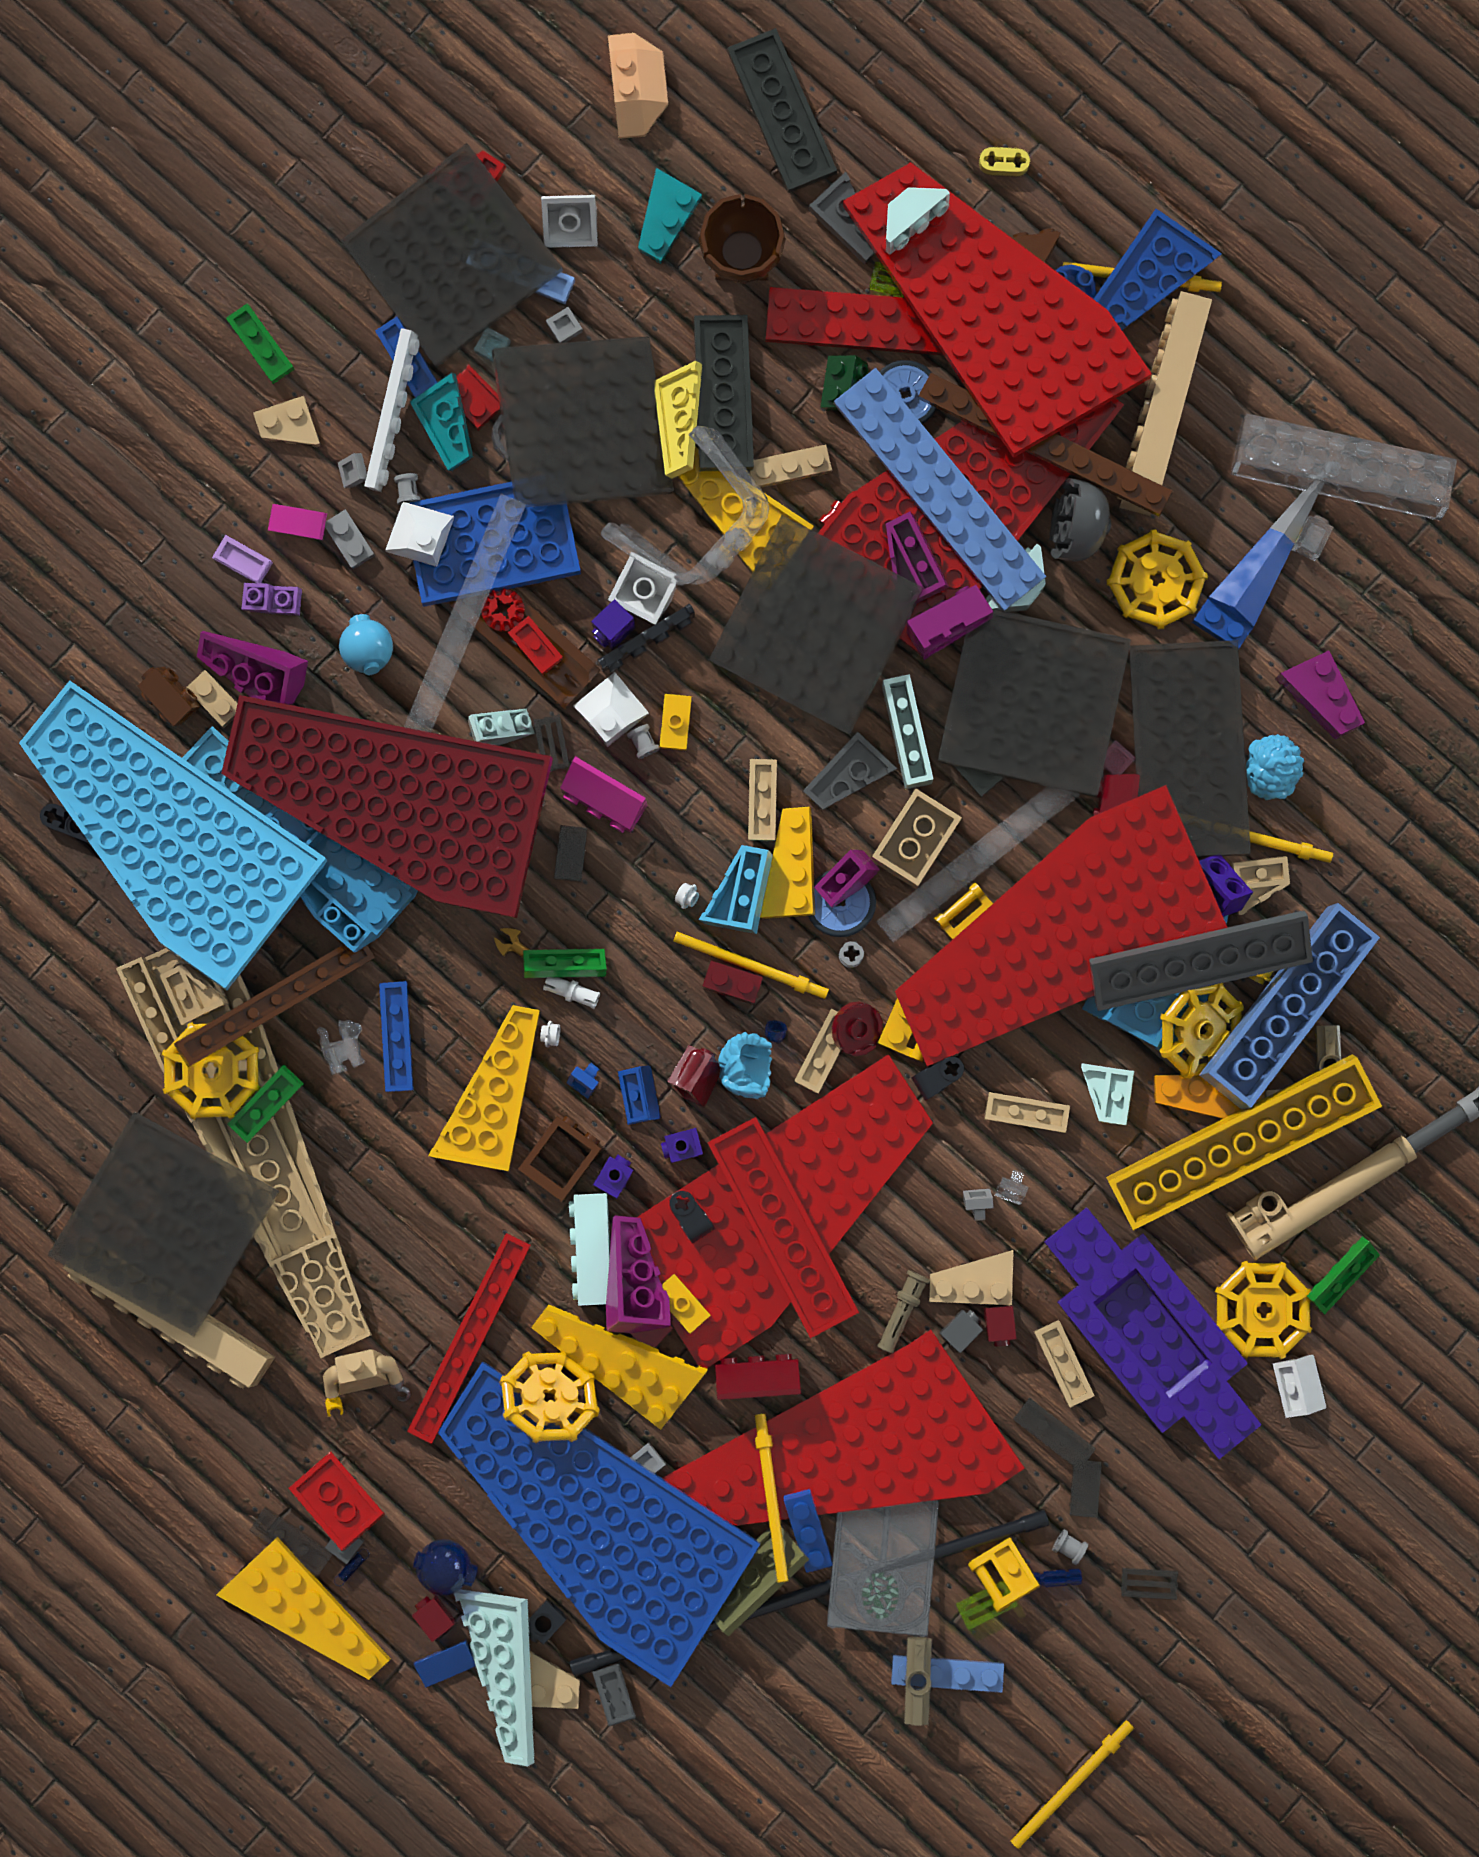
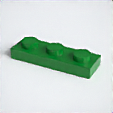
(260, 343)
(564, 963)
(265, 1104)
(1343, 1275)

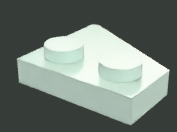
(1110, 1092)

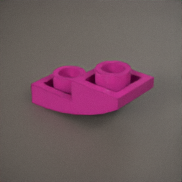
(297, 521)

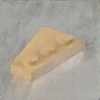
(975, 1282)

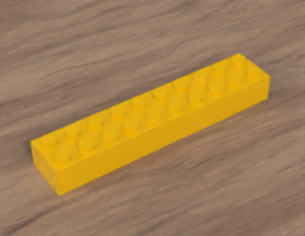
(1244, 1141)

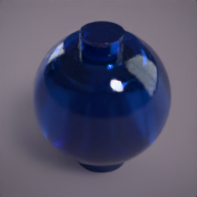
(444, 1567)

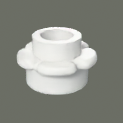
(687, 895)
(550, 1034)

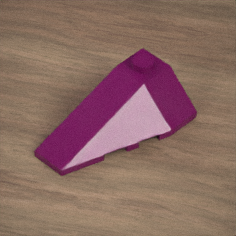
(633, 1288)

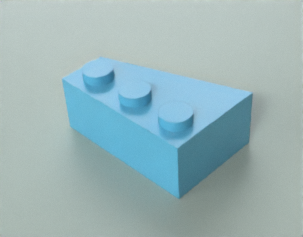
(741, 893)

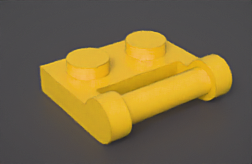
(974, 893)
(897, 1034)
(1011, 1569)

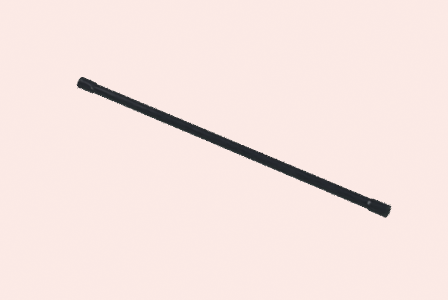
(1022, 1525)

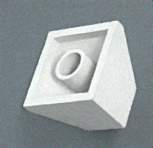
(419, 534)
(611, 709)

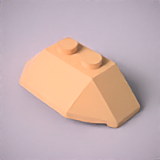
(637, 84)

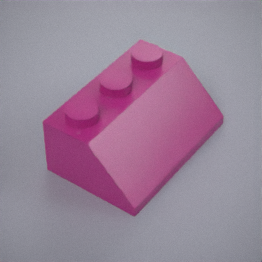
(603, 796)

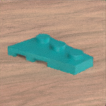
(666, 215)
(444, 421)

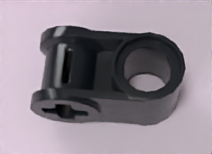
(934, 1080)
(693, 1219)

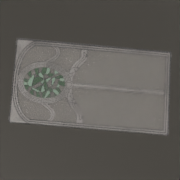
(884, 1568)

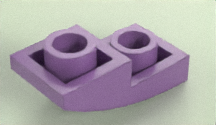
(271, 599)

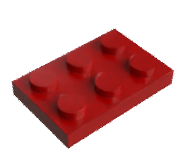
(336, 1501)

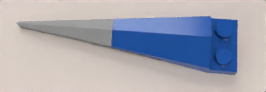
(1241, 596)

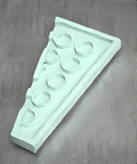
(503, 1664)

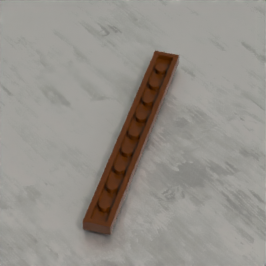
(1055, 450)

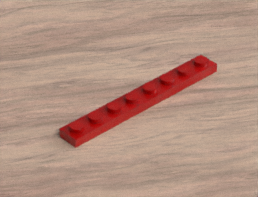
(469, 1338)

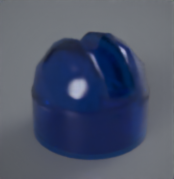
(779, 1035)

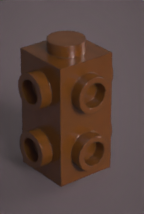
(163, 689)

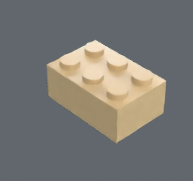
(916, 838)

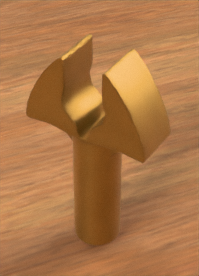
(517, 947)

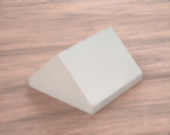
(569, 221)
(643, 591)

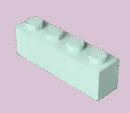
(907, 731)
(592, 1248)

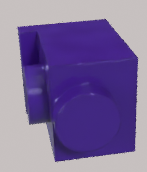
(692, 1150)
(610, 1186)

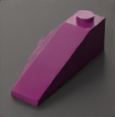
(254, 668)

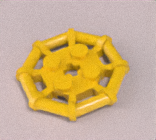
(1170, 571)
(1190, 1023)
(212, 1088)
(1251, 1298)
(554, 1382)

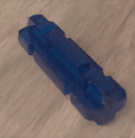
(1059, 1578)

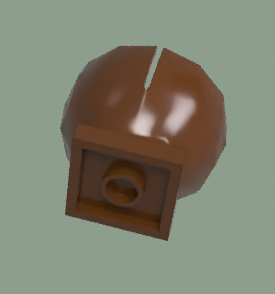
(740, 240)

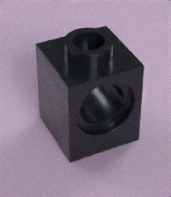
(551, 1611)

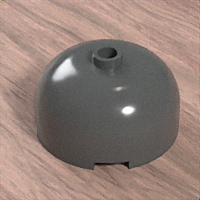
(1079, 521)

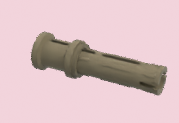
(907, 1300)

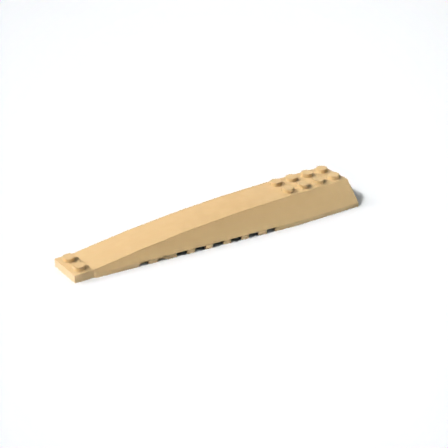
(298, 1227)

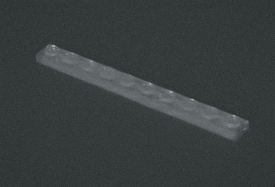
(465, 614)
(974, 861)

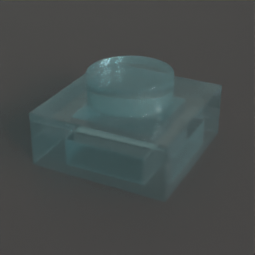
(489, 340)

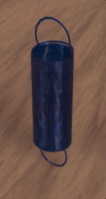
(351, 1567)

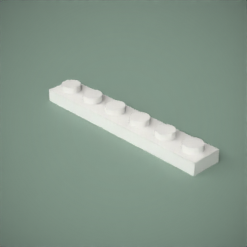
(389, 421)

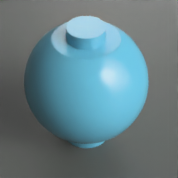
(365, 645)

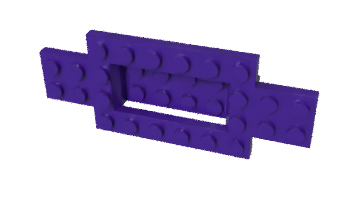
(1144, 1340)

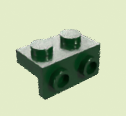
(841, 375)

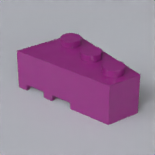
(913, 557)
(948, 621)
(1324, 694)

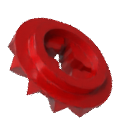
(515, 612)

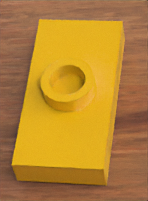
(675, 722)
(684, 1304)

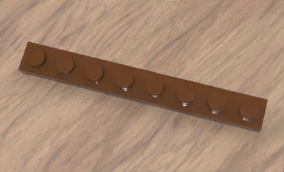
(270, 1003)

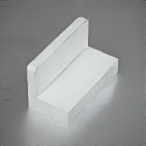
(1299, 1386)

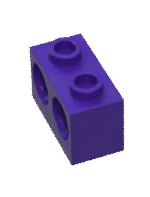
(612, 625)
(1227, 886)

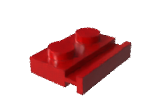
(477, 397)

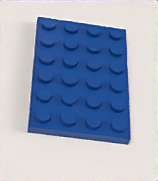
(538, 552)

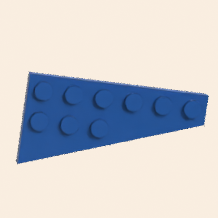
(1153, 268)

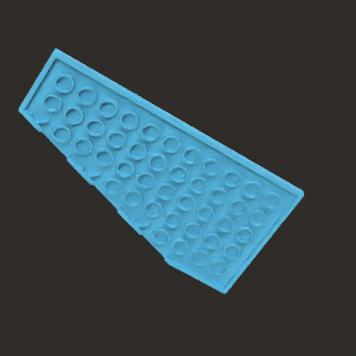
(179, 844)

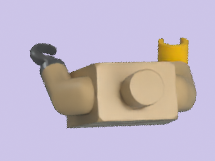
(360, 1372)

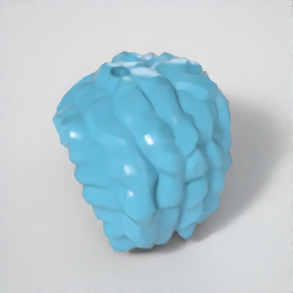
(1273, 767)
(746, 1065)

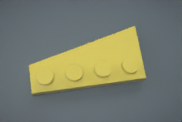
(677, 413)

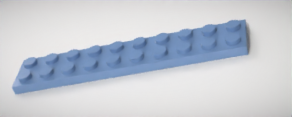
(939, 489)

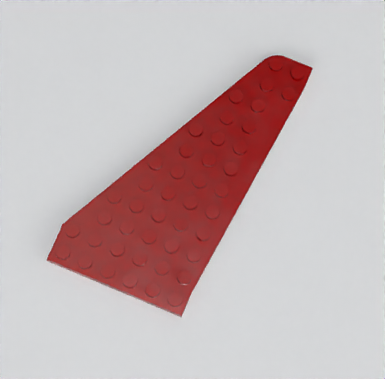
(870, 1441)

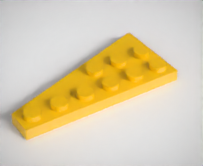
(726, 506)
(489, 1110)
(629, 1368)
(293, 1601)

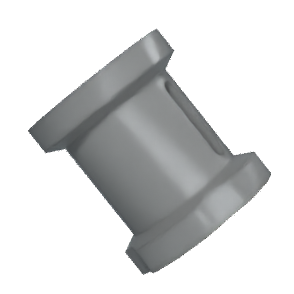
(407, 488)
(643, 741)
(845, 960)
(1070, 1547)

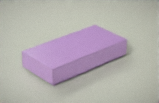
(242, 560)

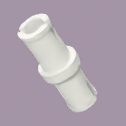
(572, 991)

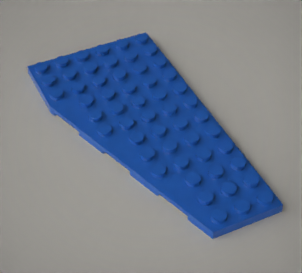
(609, 1532)

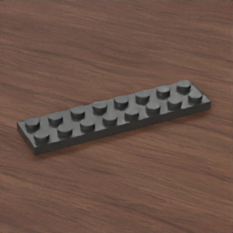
(1201, 960)

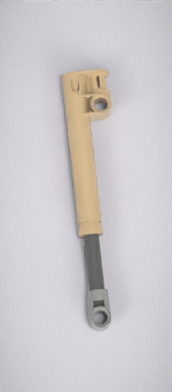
(1267, 1230)

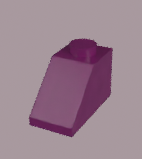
(847, 877)

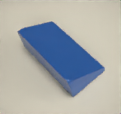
(639, 1094)
(445, 1663)

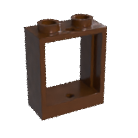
(545, 1182)

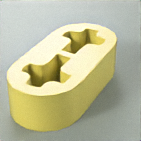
(1006, 155)

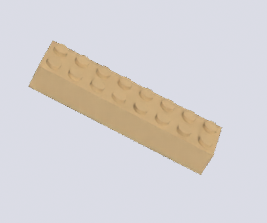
(1167, 389)
(214, 1341)

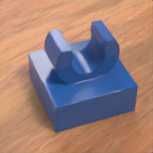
(584, 1080)

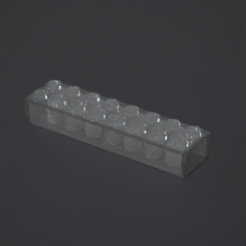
(1344, 467)

